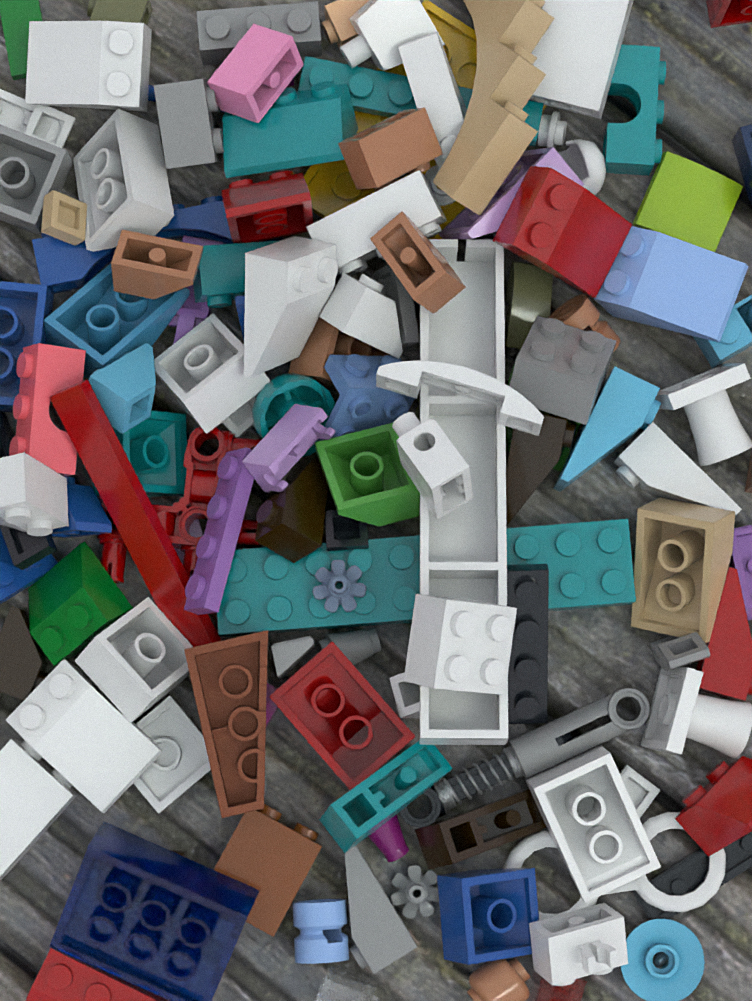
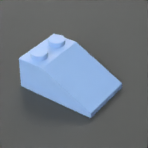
(671, 285)

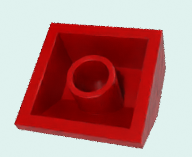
(722, 808)

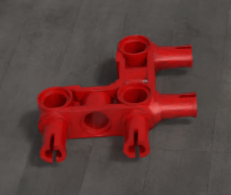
(177, 519)

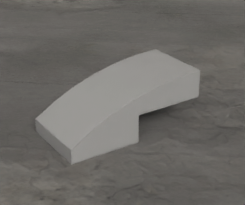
(679, 651)

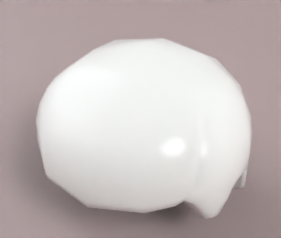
(586, 163)

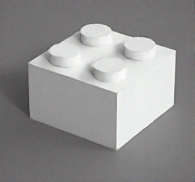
(208, 373)
(460, 644)
(137, 659)

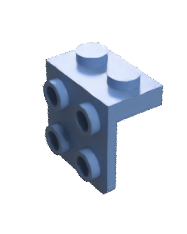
(360, 400)

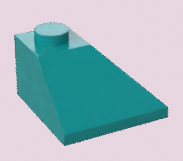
(157, 453)

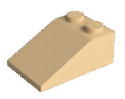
(680, 566)

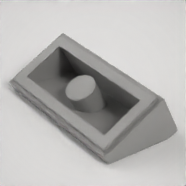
(291, 653)

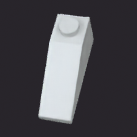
(434, 89)
(667, 471)

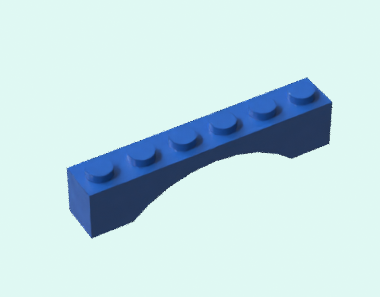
(71, 267)

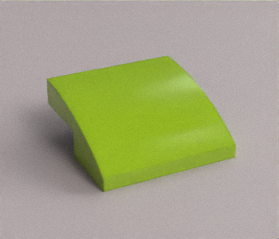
(688, 202)

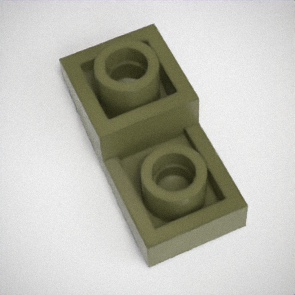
(528, 297)

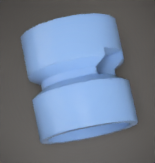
(320, 931)

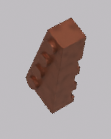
(231, 706)

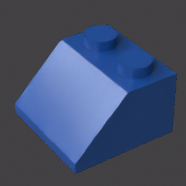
(487, 914)

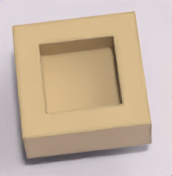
(64, 218)

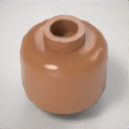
(499, 981)

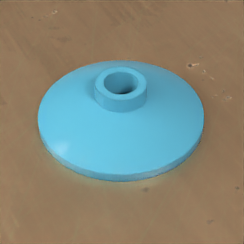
(683, 964)

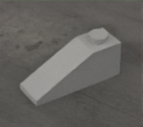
(375, 924)

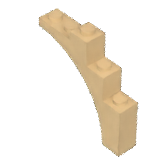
(504, 81)

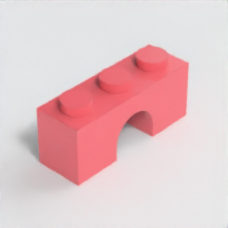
(42, 373)

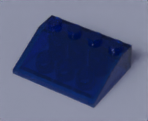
(152, 916)

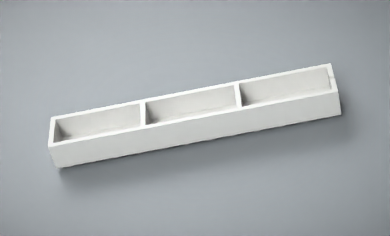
(467, 548)

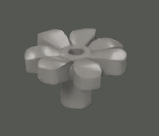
(408, 884)

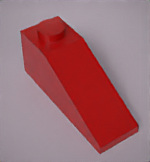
(730, 665)

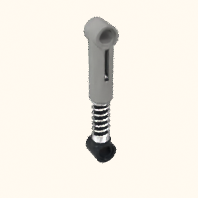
(534, 752)

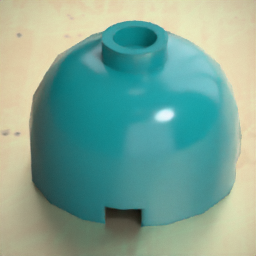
(282, 394)

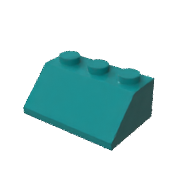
(294, 133)

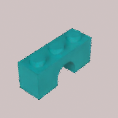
(633, 145)

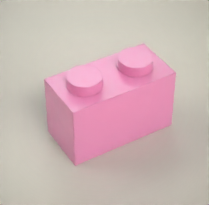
(256, 73)

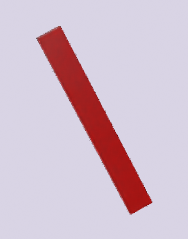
(130, 509)

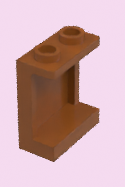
(271, 860)

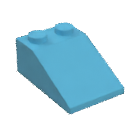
(618, 414)

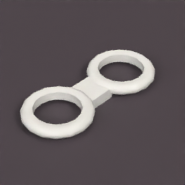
(641, 885)

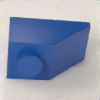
(84, 513)

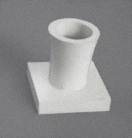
(710, 412)
(682, 713)

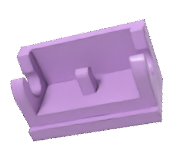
(286, 445)

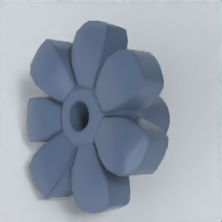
(342, 596)

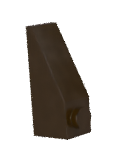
(533, 458)
(294, 519)
(479, 829)

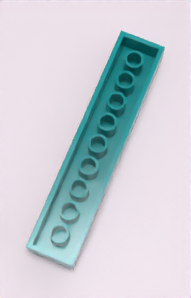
(265, 591)

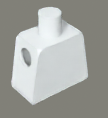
(383, 28)
(433, 464)

